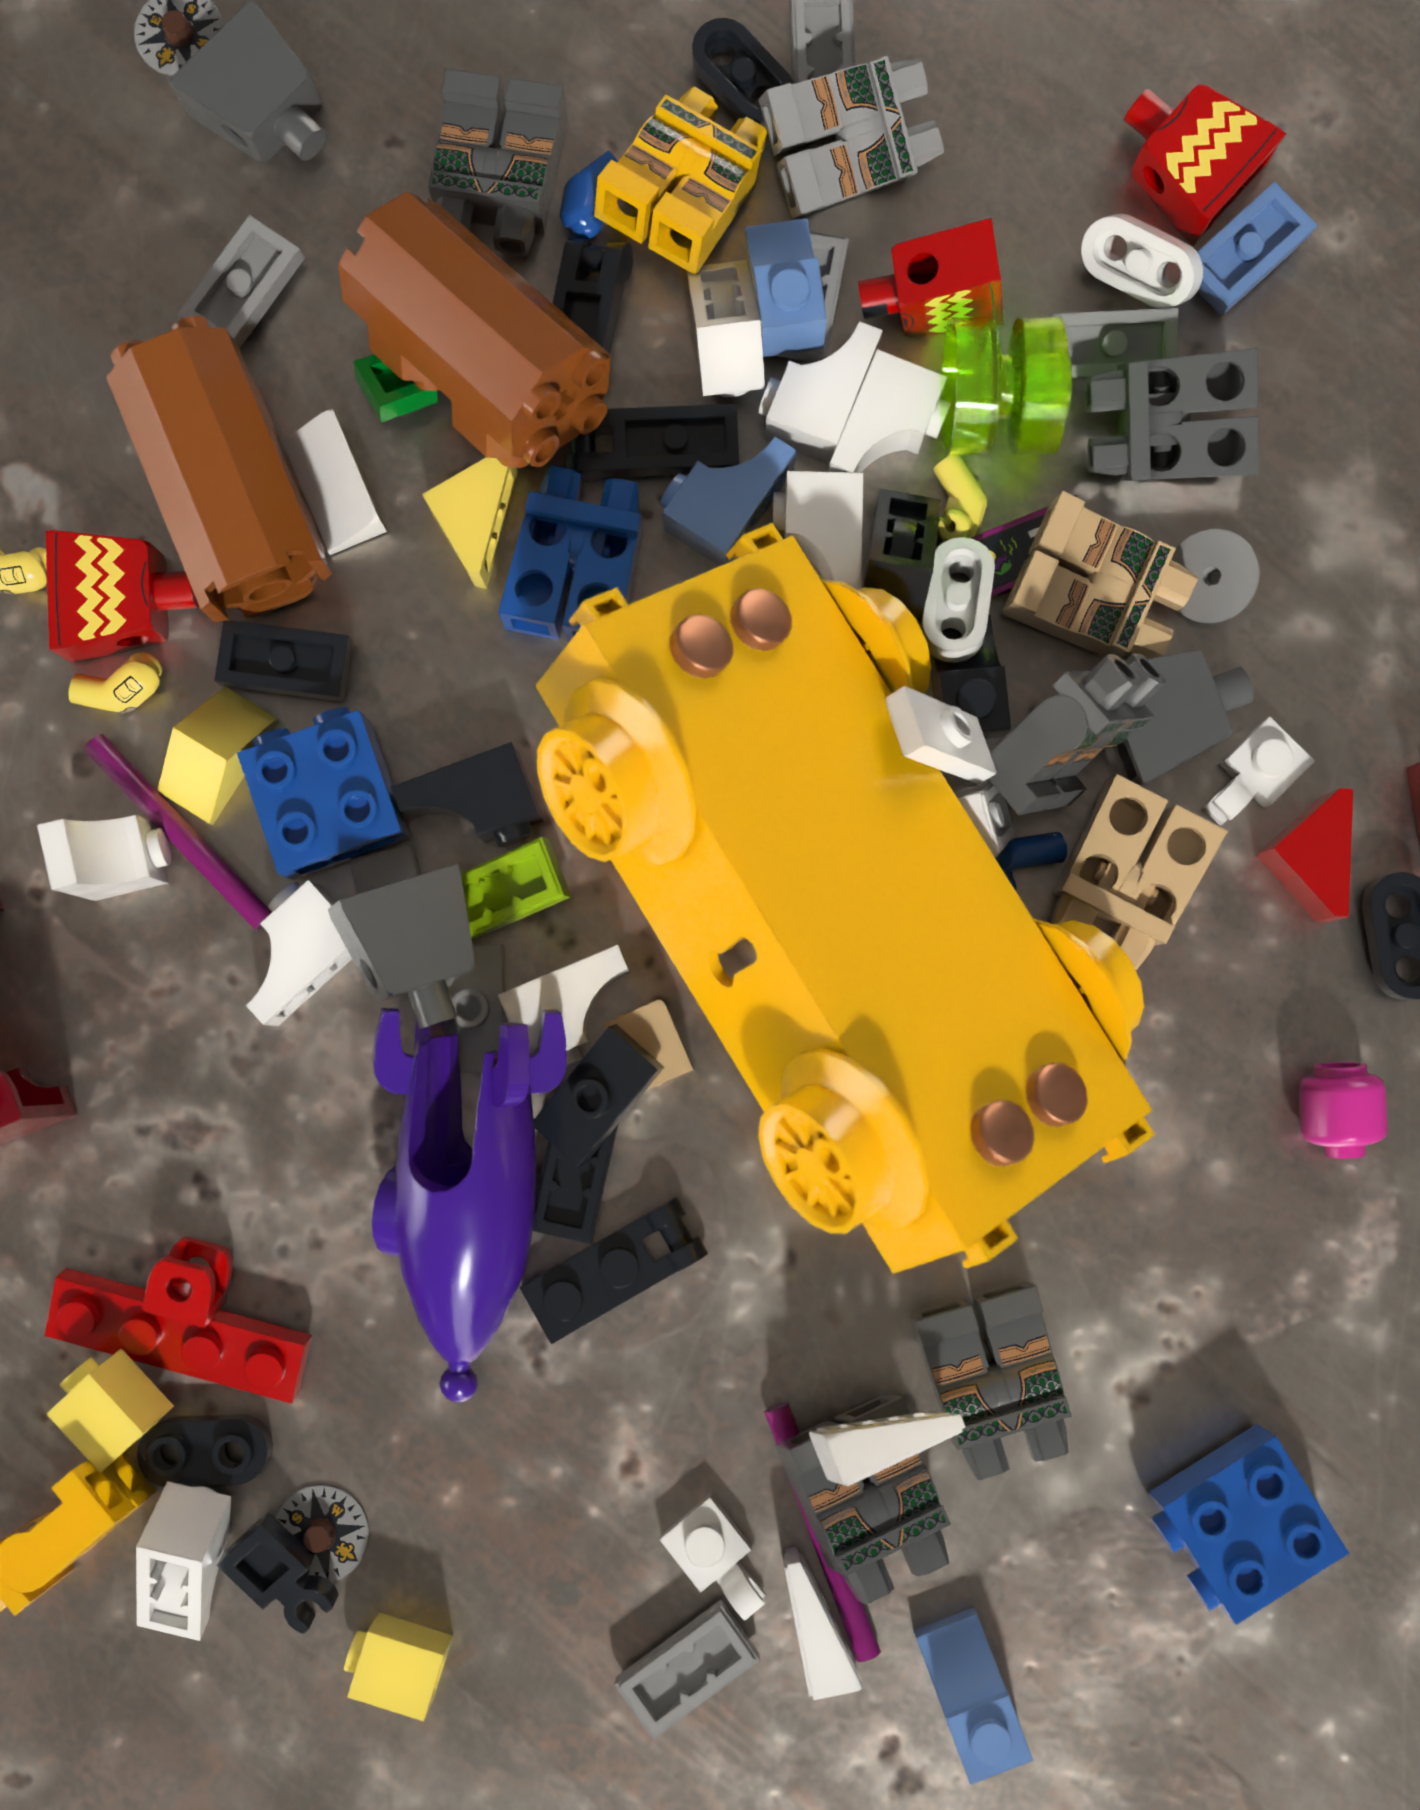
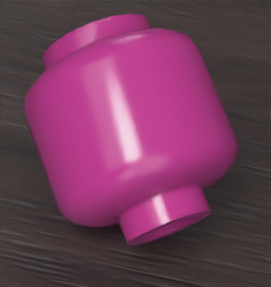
(1343, 1108)

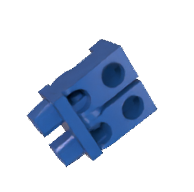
(565, 540)

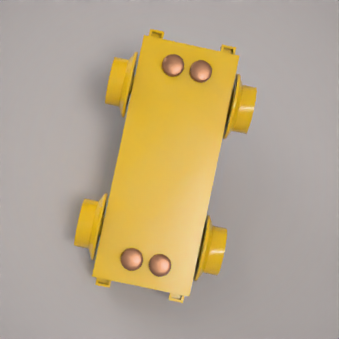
(836, 905)

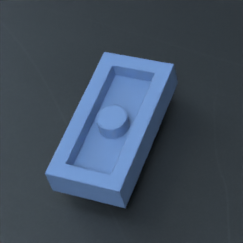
(1252, 247)

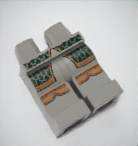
(869, 127)

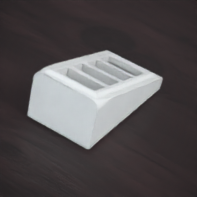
(866, 1447)
(824, 1651)

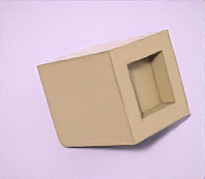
(656, 1033)

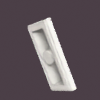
(333, 483)
(988, 813)

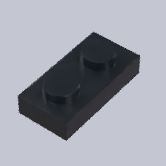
(283, 660)

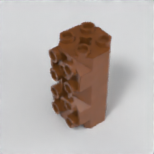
(475, 330)
(217, 470)

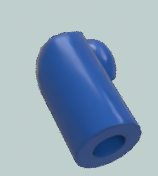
(579, 199)

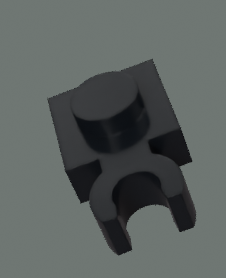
(274, 1565)

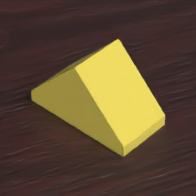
(473, 514)
(202, 752)

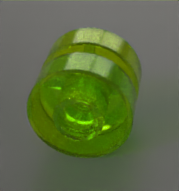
(1024, 386)

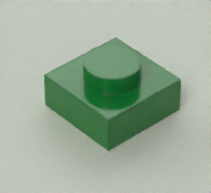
(387, 392)

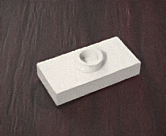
(940, 735)

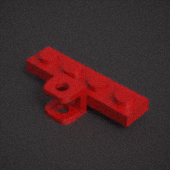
(180, 1323)

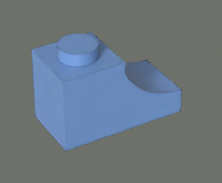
(786, 287)
(721, 504)
(972, 1696)

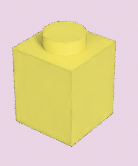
(108, 1408)
(397, 1665)

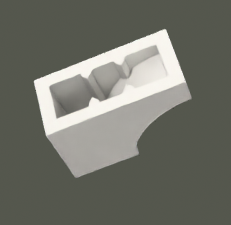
(726, 329)
(817, 398)
(891, 413)
(825, 520)
(104, 856)
(303, 951)
(569, 990)
(180, 1559)

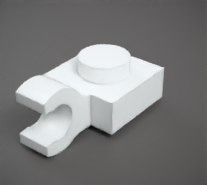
(1260, 769)
(709, 1549)

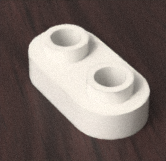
(1144, 265)
(957, 603)

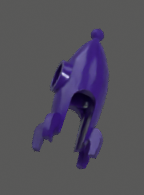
(457, 1211)

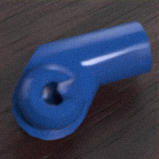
(1032, 852)

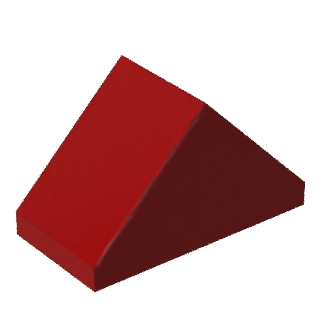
(1315, 856)

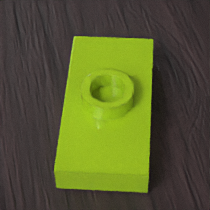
(513, 886)

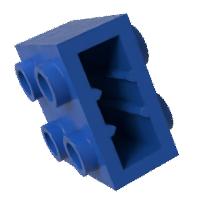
(322, 793)
(1245, 1524)

